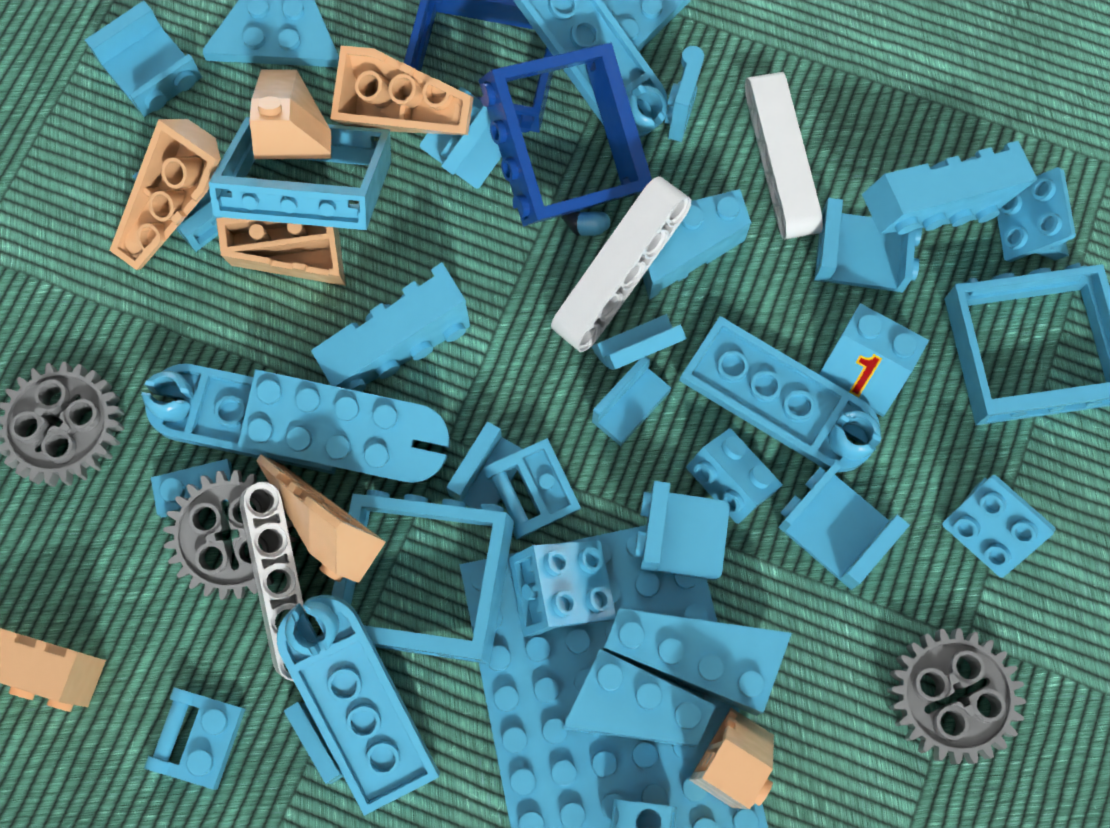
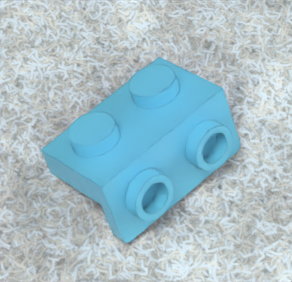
(733, 474)

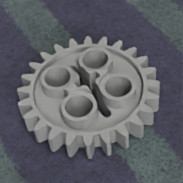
(85, 441)
(193, 540)
(973, 730)

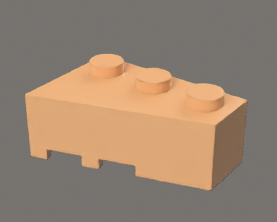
(283, 248)
(47, 671)
(737, 763)

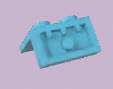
(561, 586)

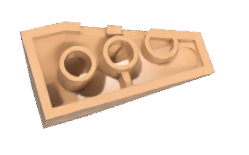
(391, 95)
(287, 119)
(166, 188)
(326, 530)

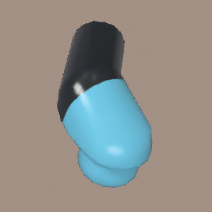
(587, 222)

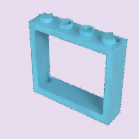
(300, 202)
(1006, 286)
(502, 525)

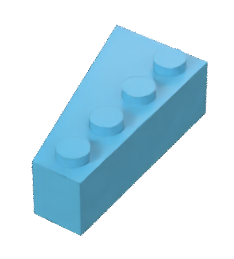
(949, 190)
(395, 333)
(706, 656)

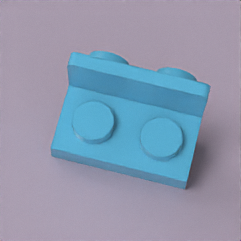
(468, 155)
(1038, 219)
(998, 525)

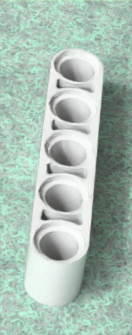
(783, 156)
(621, 263)
(265, 563)

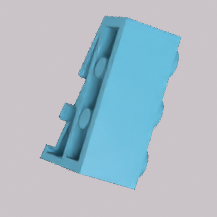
(706, 232)
(637, 705)

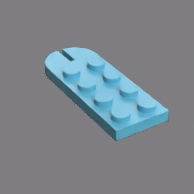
(589, 23)
(783, 398)
(210, 410)
(342, 428)
(354, 702)

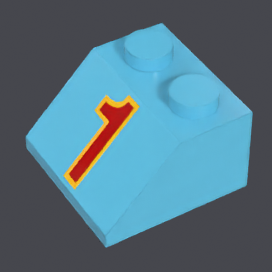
(873, 358)

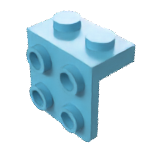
(682, 533)

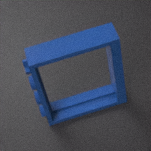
(488, 10)
(615, 115)

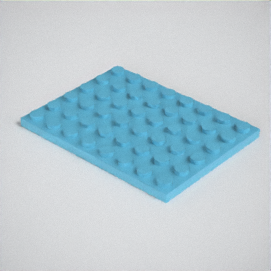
(533, 681)

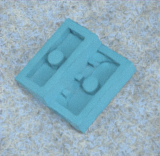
(638, 342)

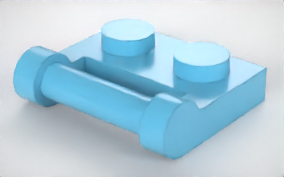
(684, 93)
(544, 483)
(207, 744)

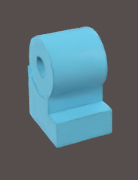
(642, 815)

